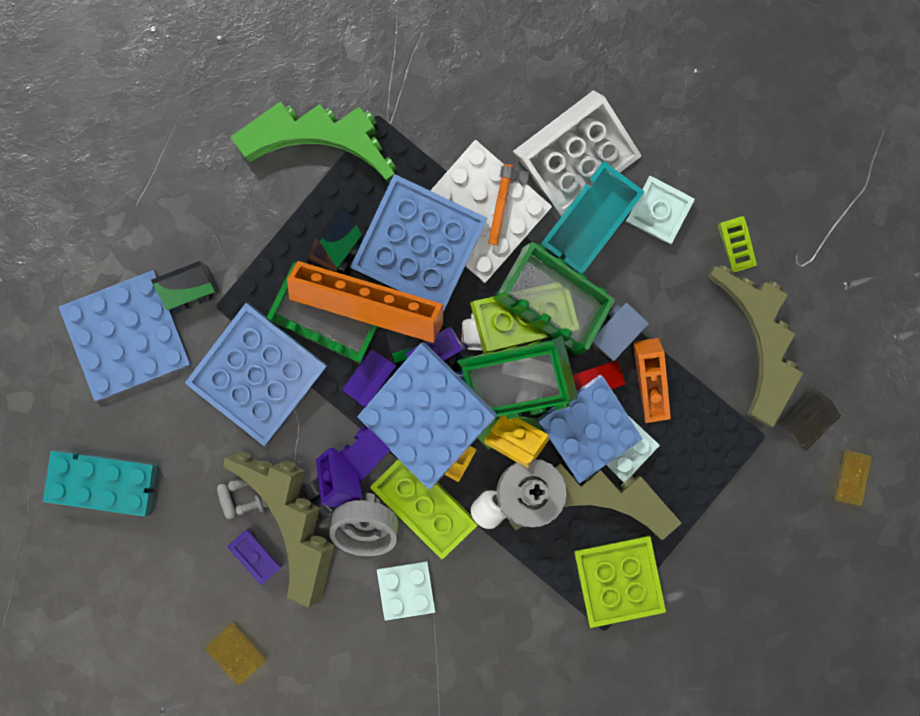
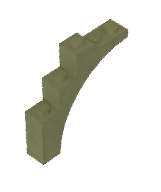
(761, 306)
(634, 500)
(296, 517)

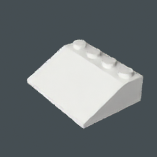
(573, 147)

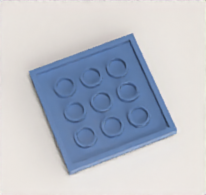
(418, 241)
(124, 336)
(256, 374)
(427, 415)

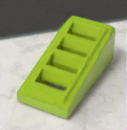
(741, 223)

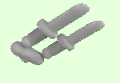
(227, 504)

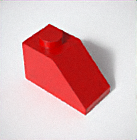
(610, 372)

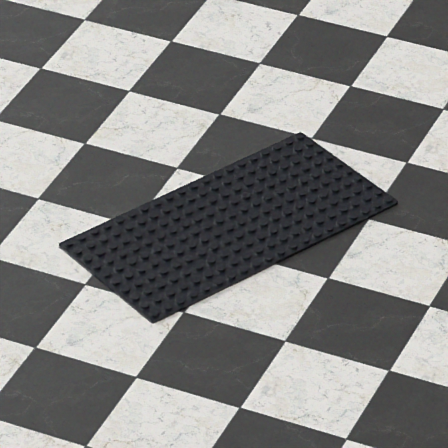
(697, 448)

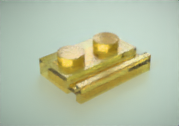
(235, 654)

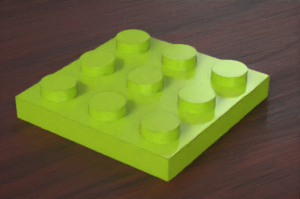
(620, 581)

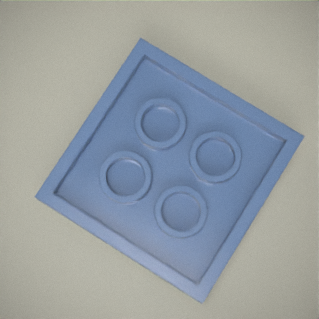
(590, 430)

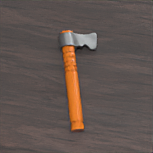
(507, 174)

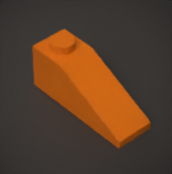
(652, 379)

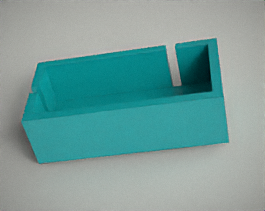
(593, 217)
(100, 483)

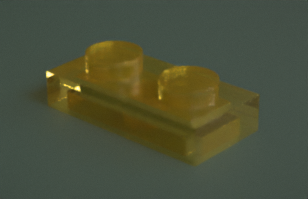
(853, 478)

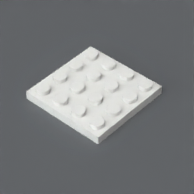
(475, 185)

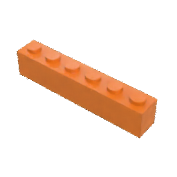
(365, 301)

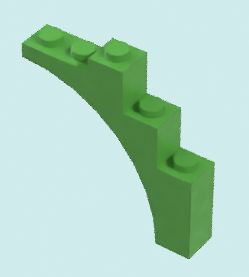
(279, 129)

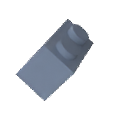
(619, 331)

